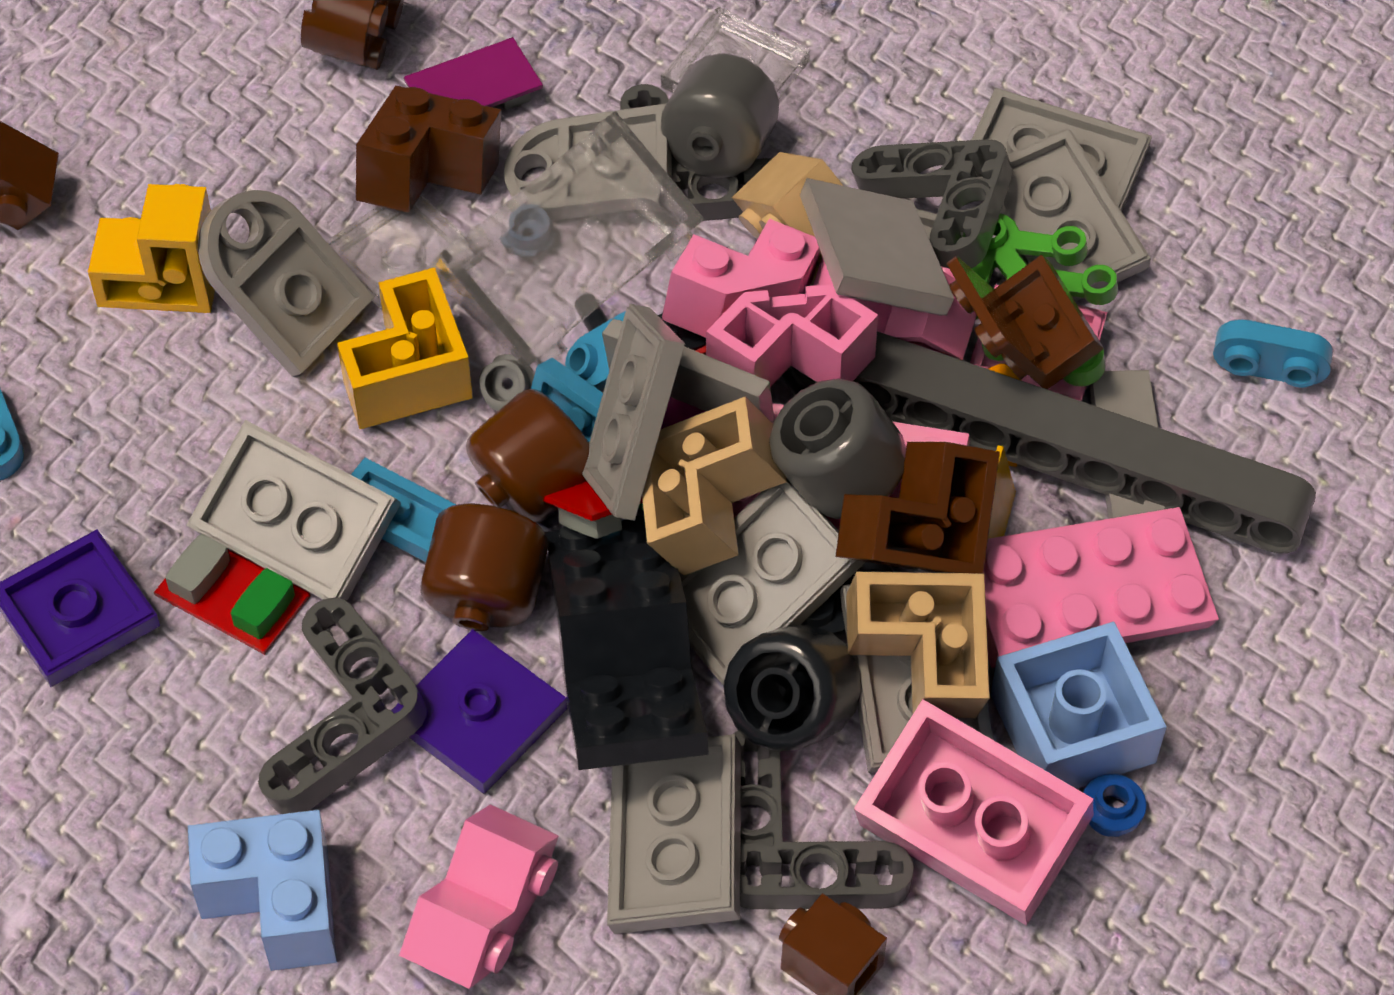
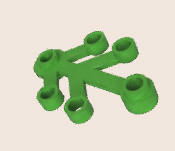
(1005, 252)

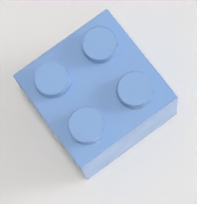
(1078, 706)

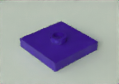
(75, 608)
(483, 711)

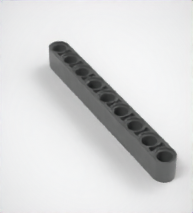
(1089, 444)

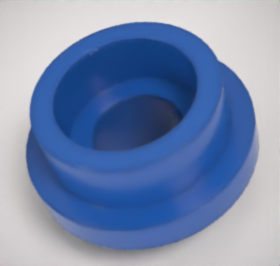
(1110, 820)

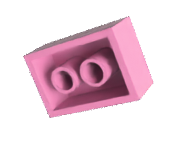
(974, 811)

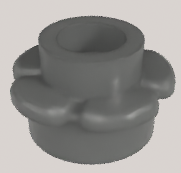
(495, 373)

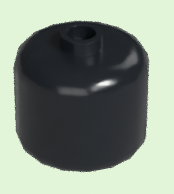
(792, 687)

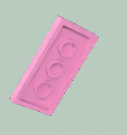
(1091, 574)

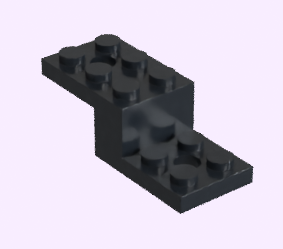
(624, 649)

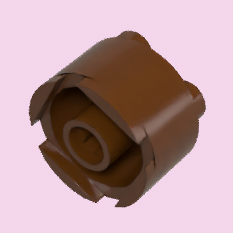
(350, 29)

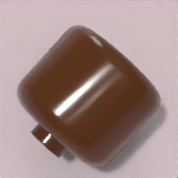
(528, 454)
(484, 566)

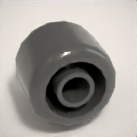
(720, 116)
(836, 444)

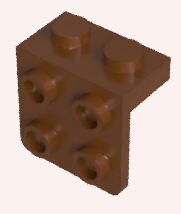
(1028, 320)

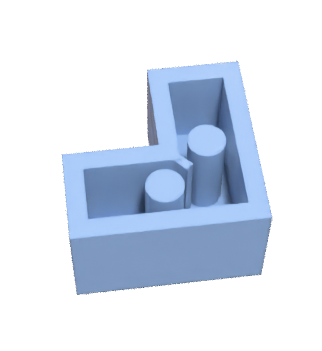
(273, 869)

